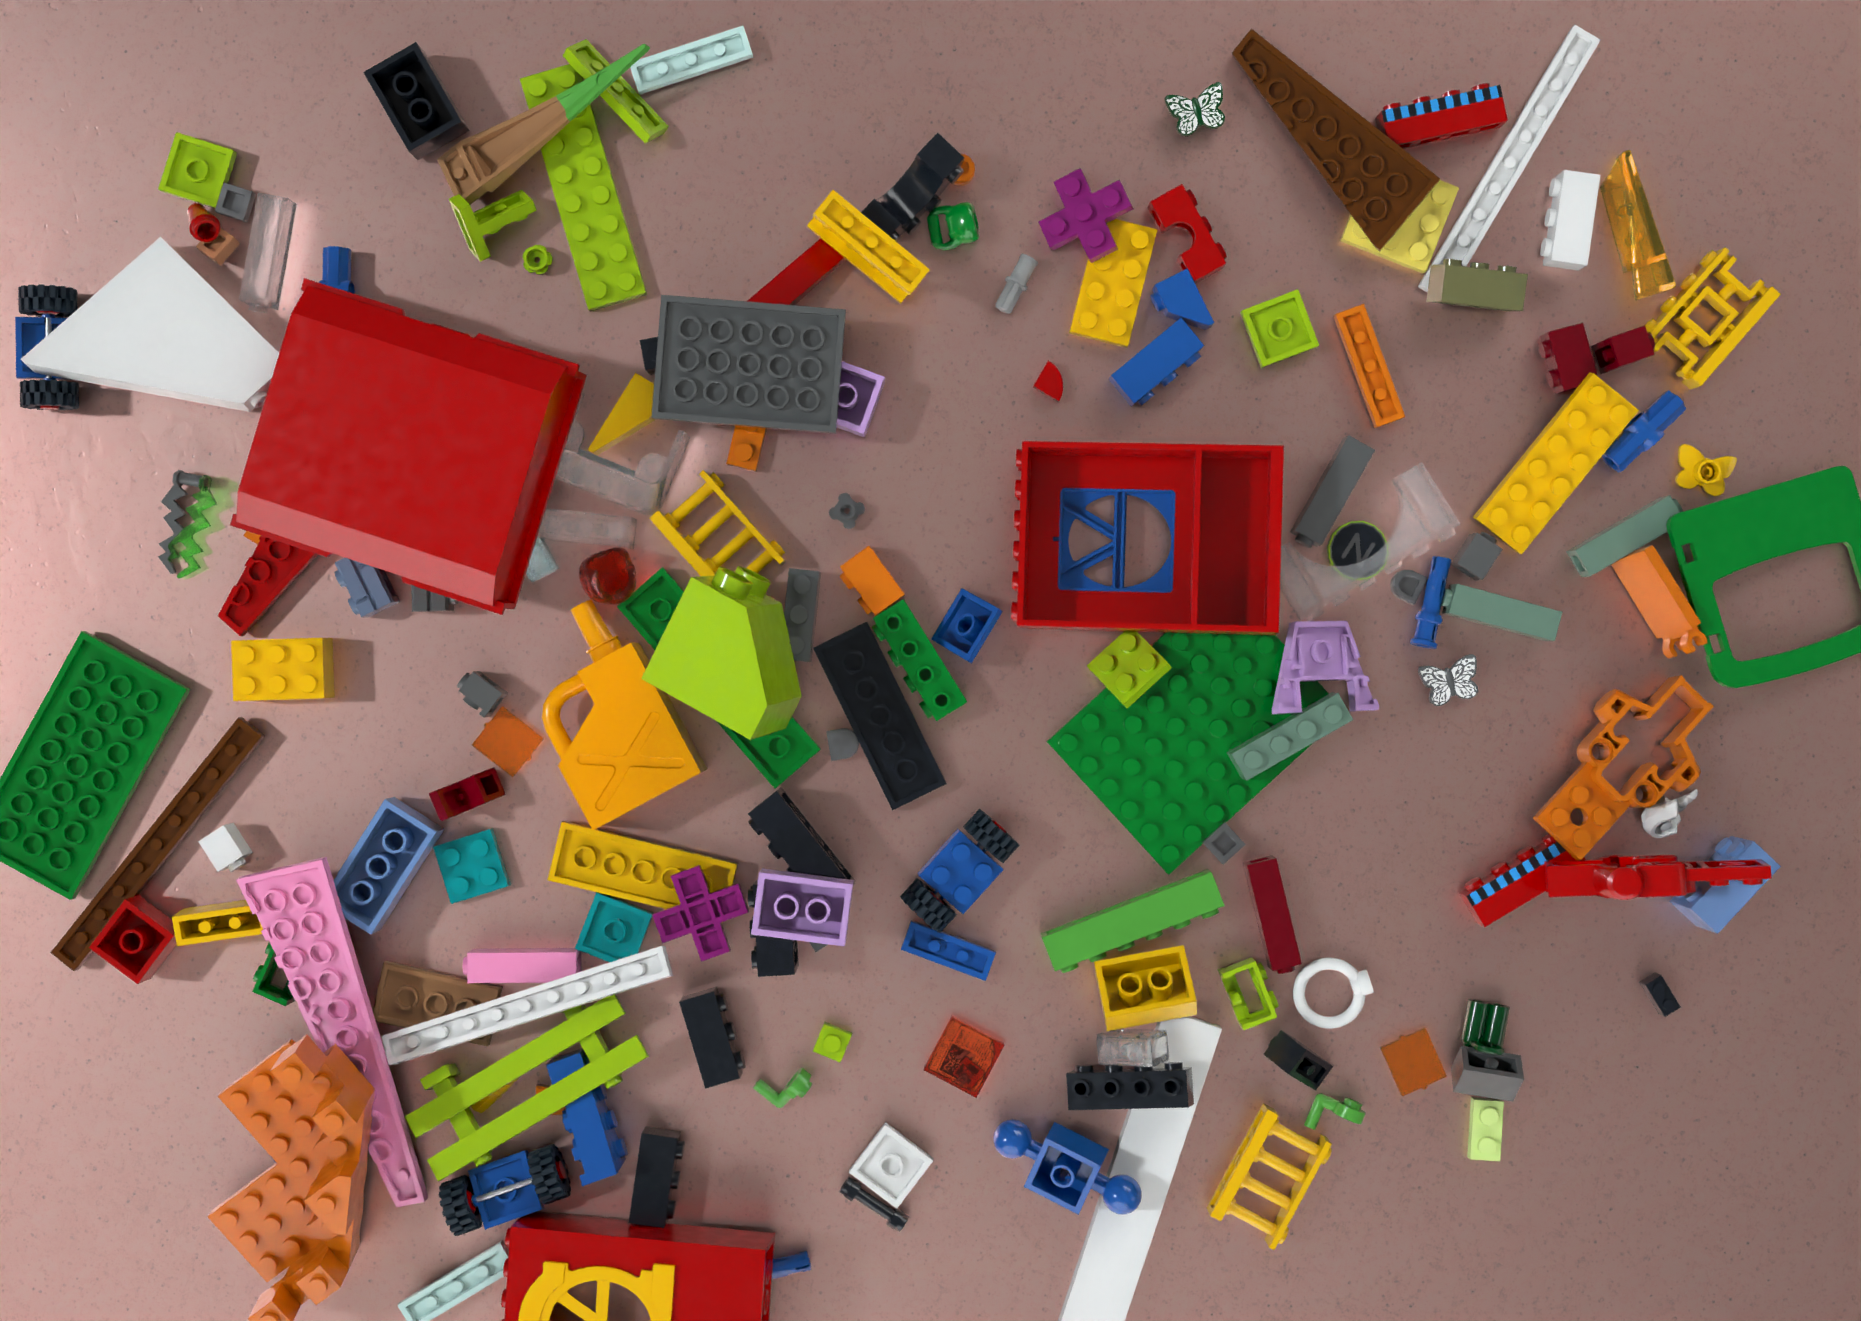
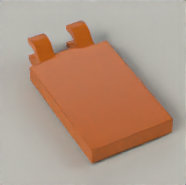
(1660, 600)

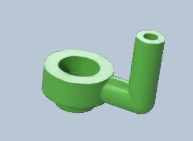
(797, 1085)
(1348, 1110)

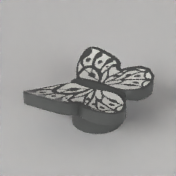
(1450, 681)

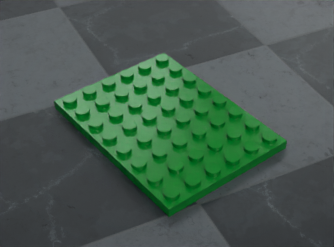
(1166, 755)

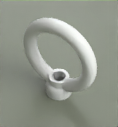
(1359, 982)

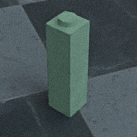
(1623, 536)
(1501, 612)

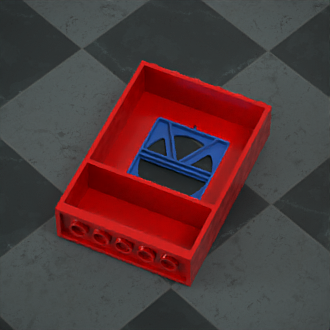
(1221, 524)

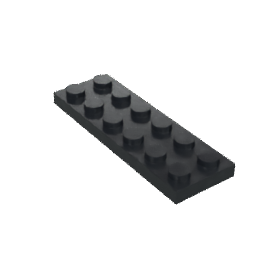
(879, 715)

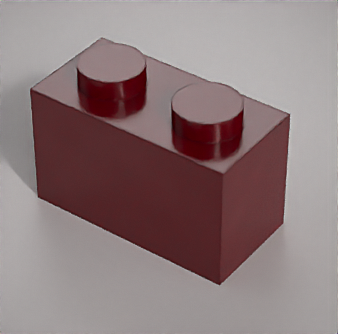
(1623, 349)
(1566, 357)

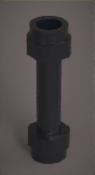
(895, 1218)

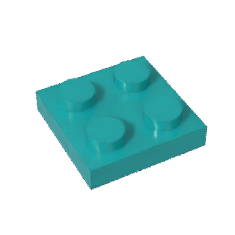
(471, 866)
(613, 928)

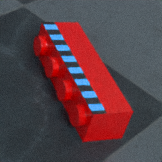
(1444, 117)
(1512, 882)

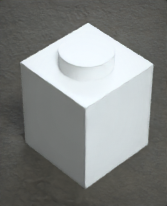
(226, 848)

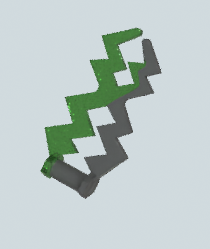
(181, 534)

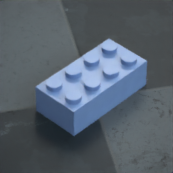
(384, 863)

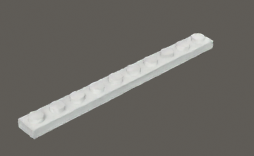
(1516, 149)
(527, 1005)

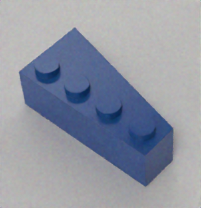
(590, 1122)

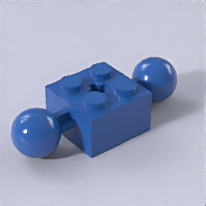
(1066, 1167)

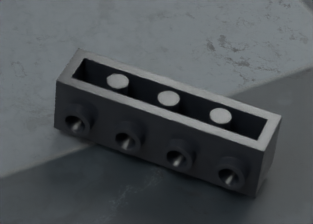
(1130, 1088)

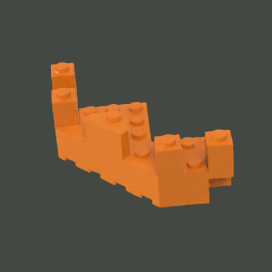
(308, 1206)

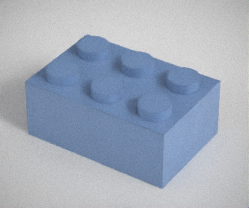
(1716, 905)

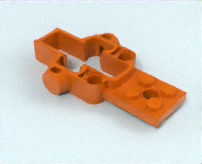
(1599, 799)

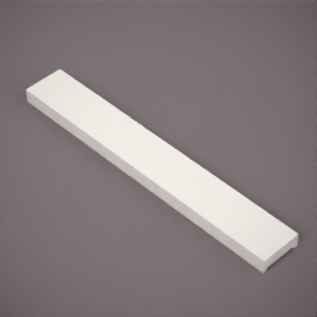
(1149, 1154)

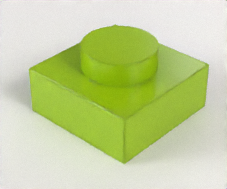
(832, 1042)

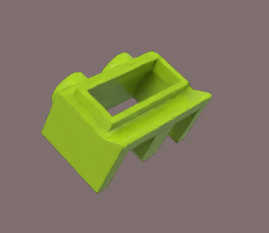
(1268, 1000)

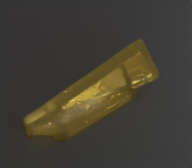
(1635, 230)

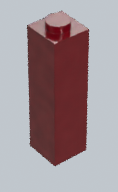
(1272, 914)

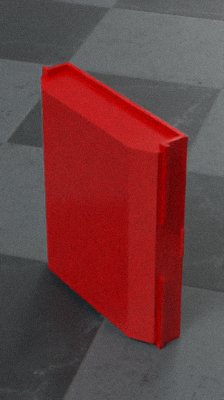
(408, 447)

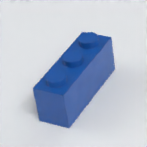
(1157, 363)

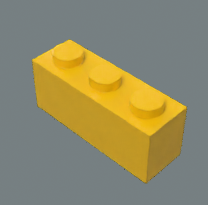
(215, 923)

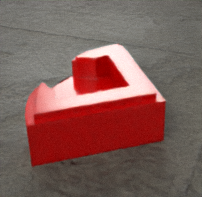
(1050, 382)

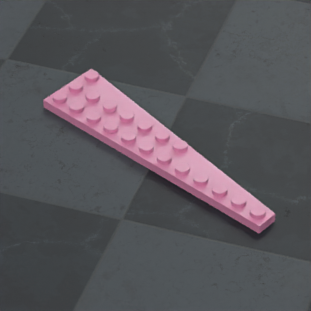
(317, 954)

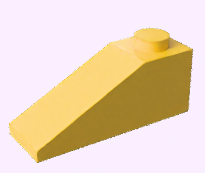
(628, 416)

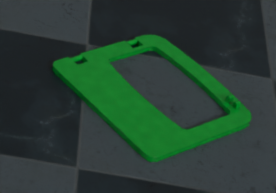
(1756, 528)

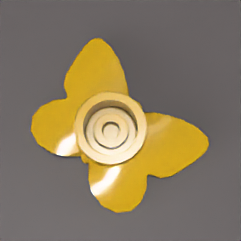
(1703, 471)

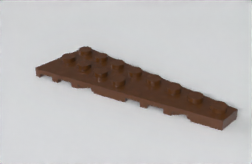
(1360, 163)

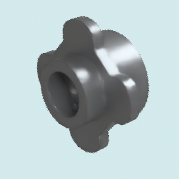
(846, 502)

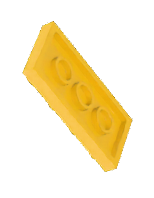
(1114, 286)

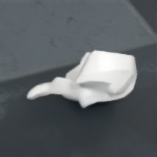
(1663, 816)

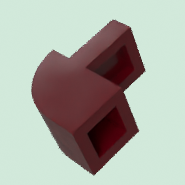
(467, 794)

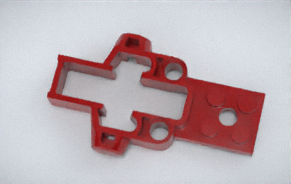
(1646, 876)

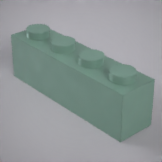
(1289, 736)

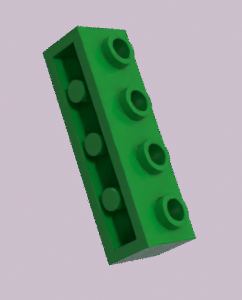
(919, 659)

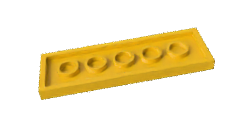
(1555, 463)
(629, 866)

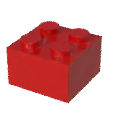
(136, 939)

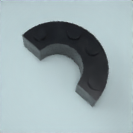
(917, 189)

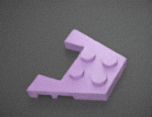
(1320, 654)

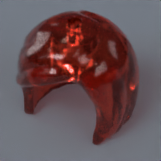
(608, 576)

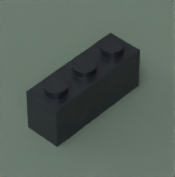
(712, 1037)
(656, 1177)

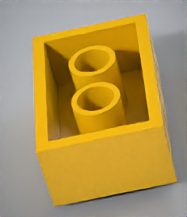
(282, 669)
(1145, 988)

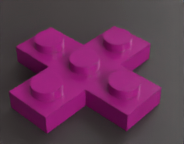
(1085, 215)
(700, 913)

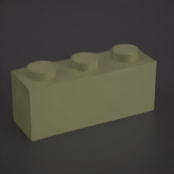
(1477, 286)

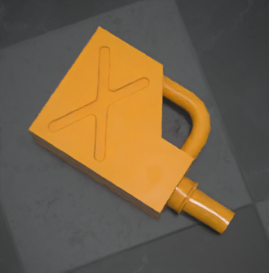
(632, 736)

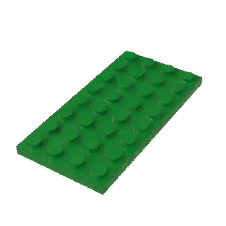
(82, 762)

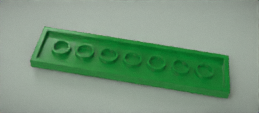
(773, 754)

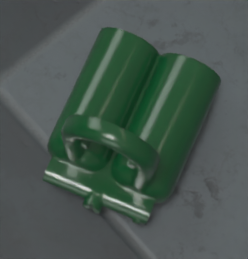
(1485, 1026)

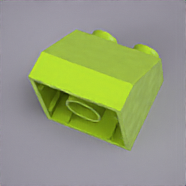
(729, 654)

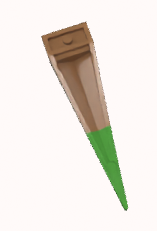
(496, 153)

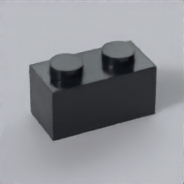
(1659, 994)

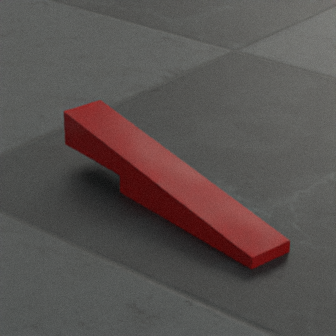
(800, 276)

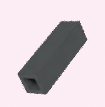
(1331, 492)

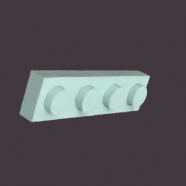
(691, 60)
(456, 1285)

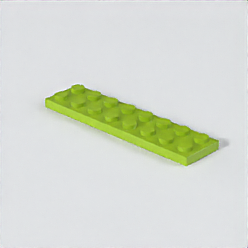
(587, 198)

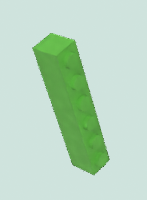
(1131, 920)

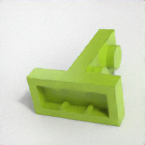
(489, 219)

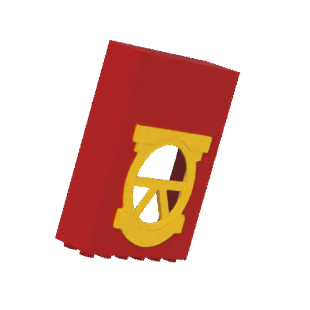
(671, 1269)

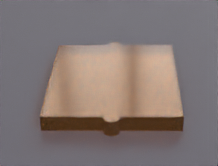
(507, 741)
(1413, 1062)

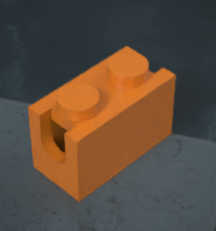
(871, 581)

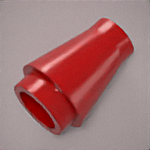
(202, 223)

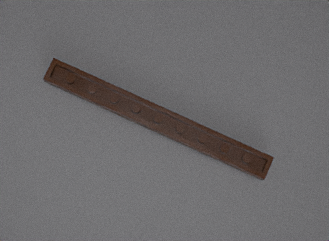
(160, 840)

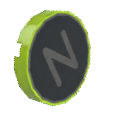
(1354, 543)

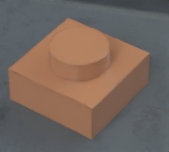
(219, 248)

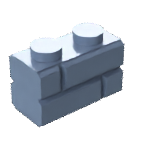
(367, 586)

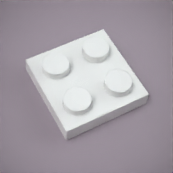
(891, 1165)

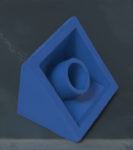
(966, 625)

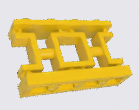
(1725, 333)

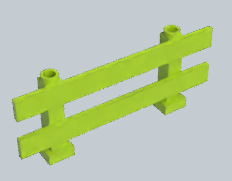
(455, 1099)

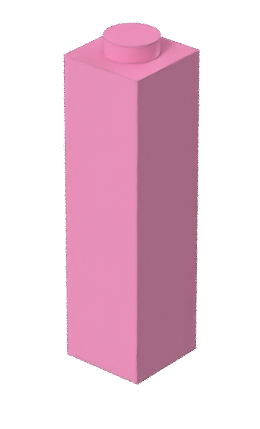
(520, 965)

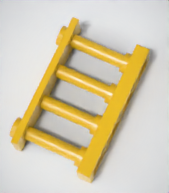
(867, 247)
(689, 545)
(1253, 1150)

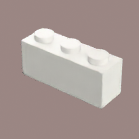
(1570, 220)

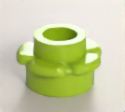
(529, 259)

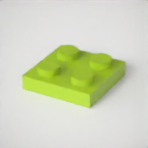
(197, 170)
(1279, 328)
(1129, 667)

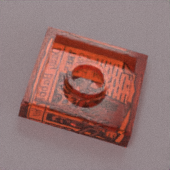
(963, 1056)

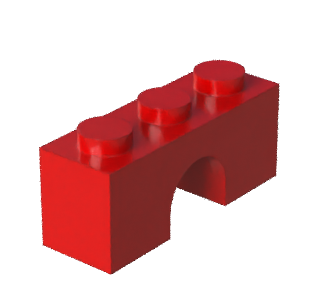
(1178, 210)

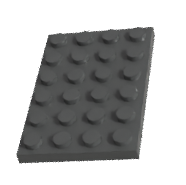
(748, 364)

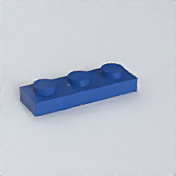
(948, 950)

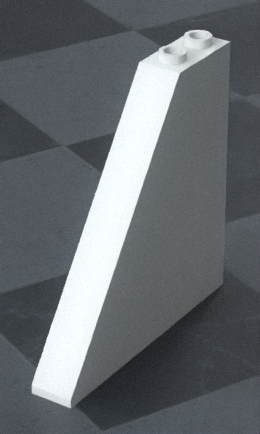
(161, 335)

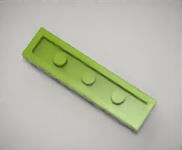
(619, 94)

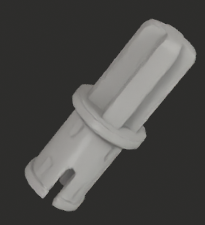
(1016, 283)

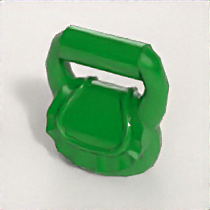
(961, 225)

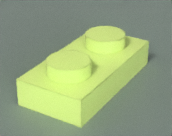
(1485, 1129)

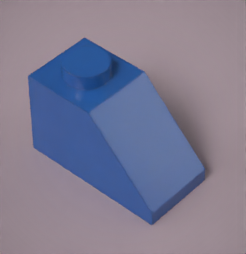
(1181, 299)

